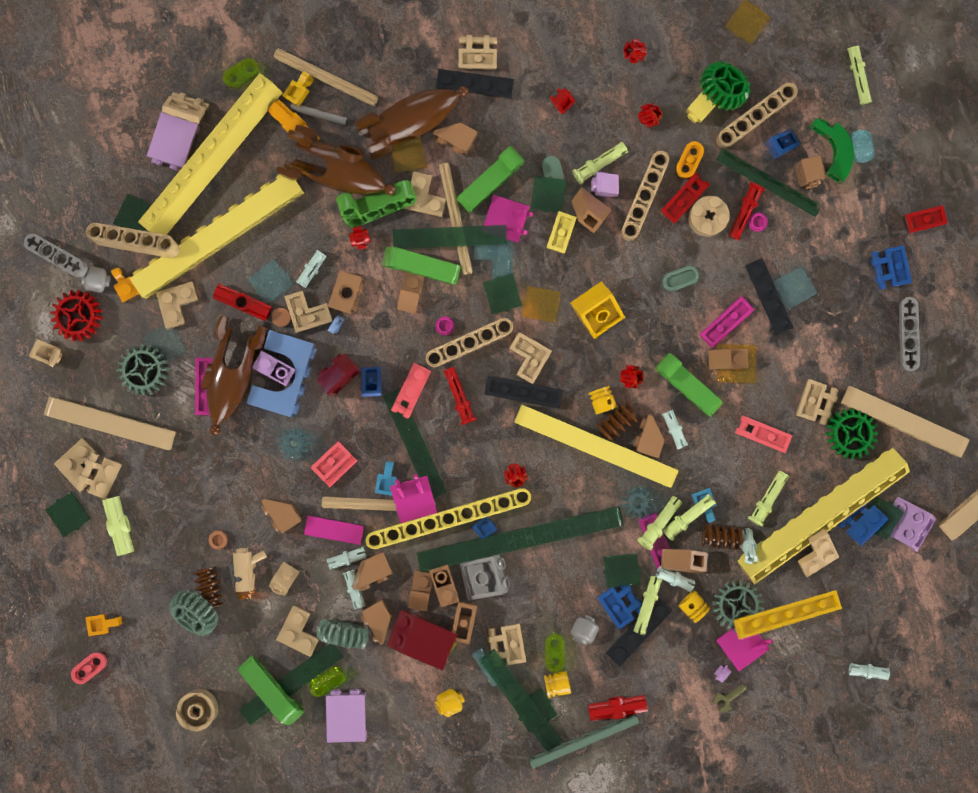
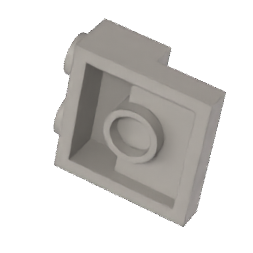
(484, 577)

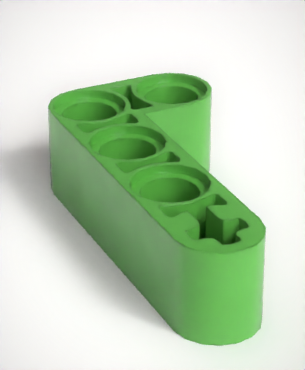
(491, 179)
(374, 205)
(421, 265)
(688, 384)
(270, 692)

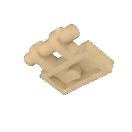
(478, 58)
(185, 107)
(812, 399)
(103, 477)
(512, 641)

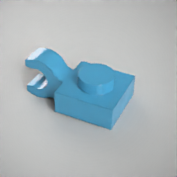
(385, 480)
(698, 496)

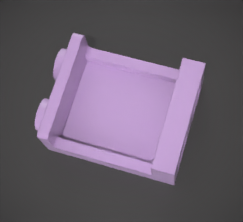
(172, 141)
(346, 716)

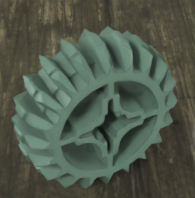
(141, 362)
(746, 610)
(193, 613)
(342, 633)

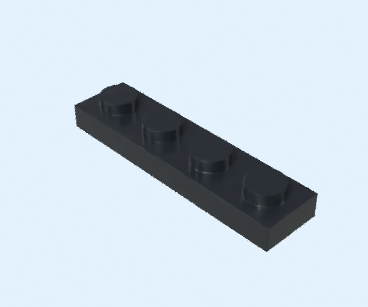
(476, 83)
(769, 296)
(523, 392)
(630, 640)

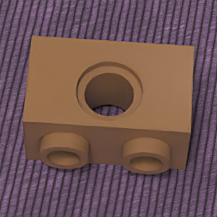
(810, 172)
(344, 281)
(464, 621)

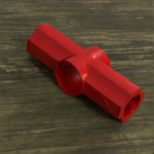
(231, 297)
(617, 707)

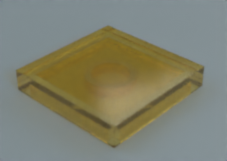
(740, 375)

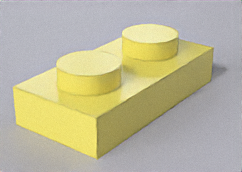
(561, 232)

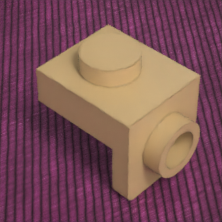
(45, 353)
(283, 579)

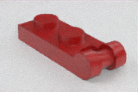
(684, 198)

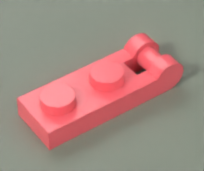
(411, 390)
(764, 434)

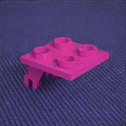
(508, 213)
(413, 498)
(744, 650)

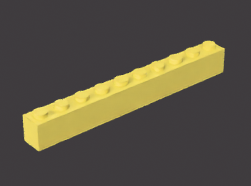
(210, 156)
(216, 235)
(825, 514)

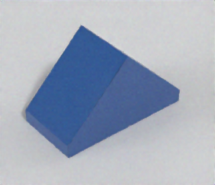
(782, 143)
(371, 382)

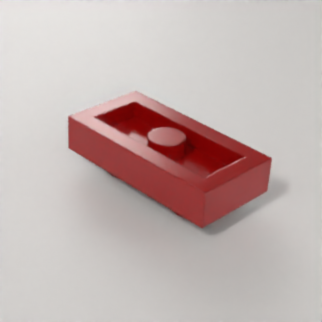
(926, 219)

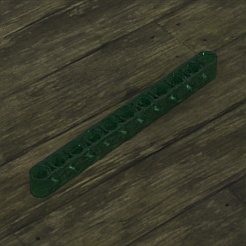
(520, 538)

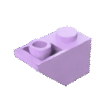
(605, 185)
(273, 368)

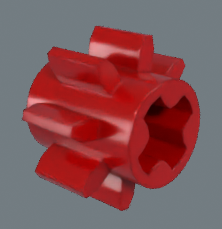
(635, 51)
(650, 115)
(359, 237)
(631, 376)
(515, 475)

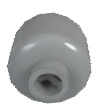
(95, 279)
(584, 630)

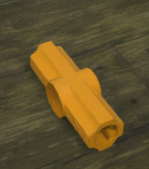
(286, 117)

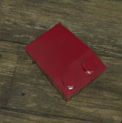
(338, 375)
(422, 639)

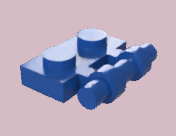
(897, 267)
(866, 526)
(616, 608)

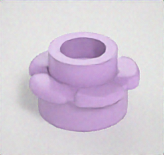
(722, 673)

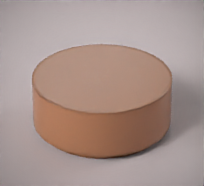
(281, 317)
(218, 539)

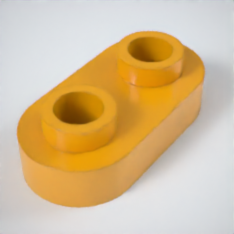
(689, 160)

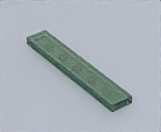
(768, 182)
(450, 236)
(415, 446)
(295, 680)
(520, 699)

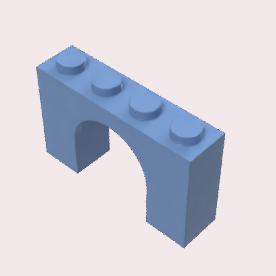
(285, 401)

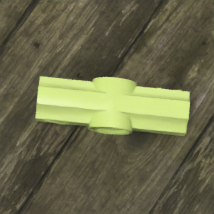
(118, 526)

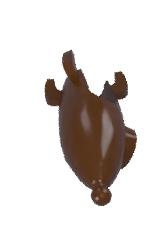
(408, 118)
(345, 166)
(225, 385)

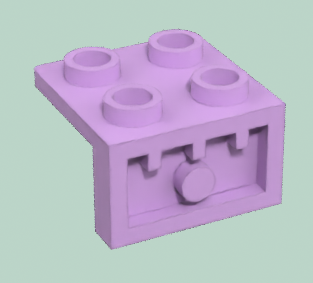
(913, 524)

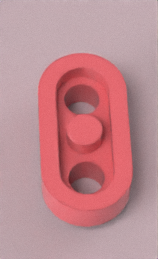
(89, 667)

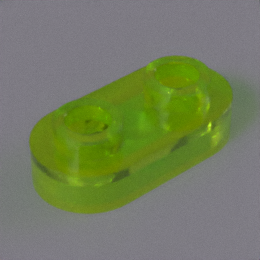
(239, 70)
(554, 652)
(327, 681)

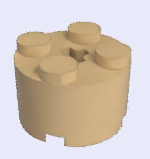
(710, 205)
(197, 720)

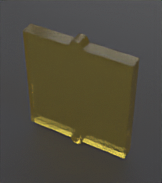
(747, 22)
(409, 155)
(540, 304)

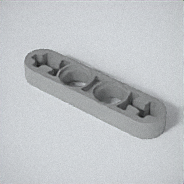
(55, 255)
(912, 334)

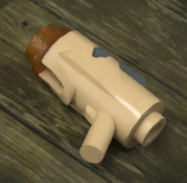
(242, 572)

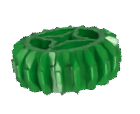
(721, 89)
(866, 443)

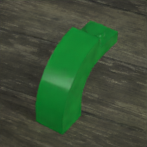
(842, 148)

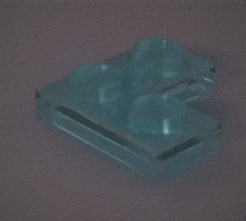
(500, 254)

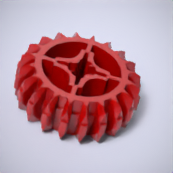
(72, 323)

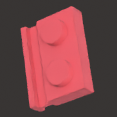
(334, 464)

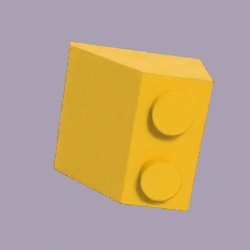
(597, 309)

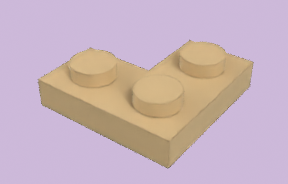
(425, 203)
(172, 299)
(305, 317)
(535, 356)
(72, 461)
(822, 554)
(293, 634)

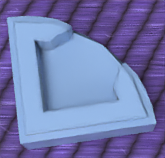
(336, 324)

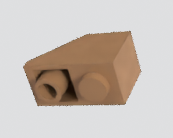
(457, 136)
(589, 210)
(650, 440)
(282, 513)
(684, 560)
(371, 570)
(444, 585)
(378, 619)

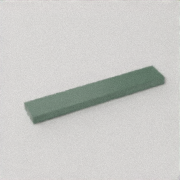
(583, 740)

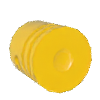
(602, 400)
(694, 606)
(557, 684)

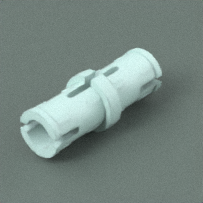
(311, 269)
(675, 429)
(749, 546)
(346, 558)
(675, 579)
(356, 595)
(869, 671)

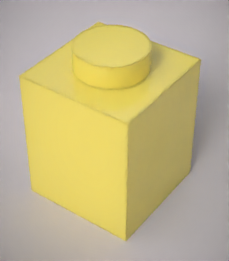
(699, 109)

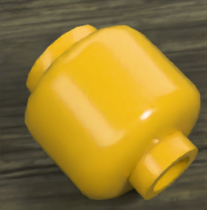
(449, 702)

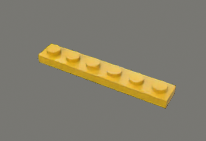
(787, 614)

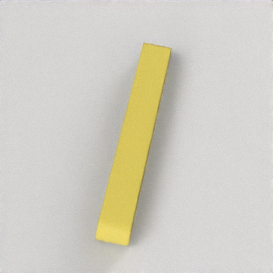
(596, 446)
(440, 524)

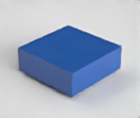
(484, 527)

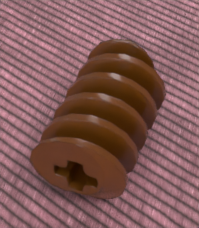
(618, 421)
(722, 535)
(207, 585)

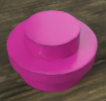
(757, 222)
(444, 325)

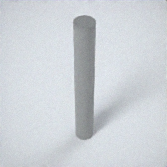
(319, 114)

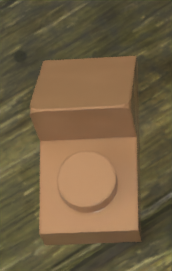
(410, 293)
(728, 359)
(420, 591)

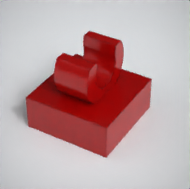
(563, 100)

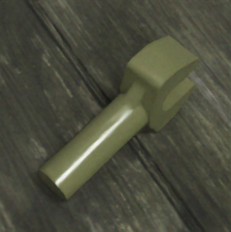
(728, 698)

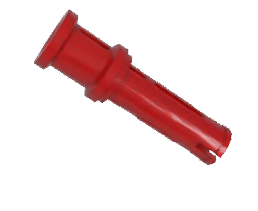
(749, 202)
(462, 404)

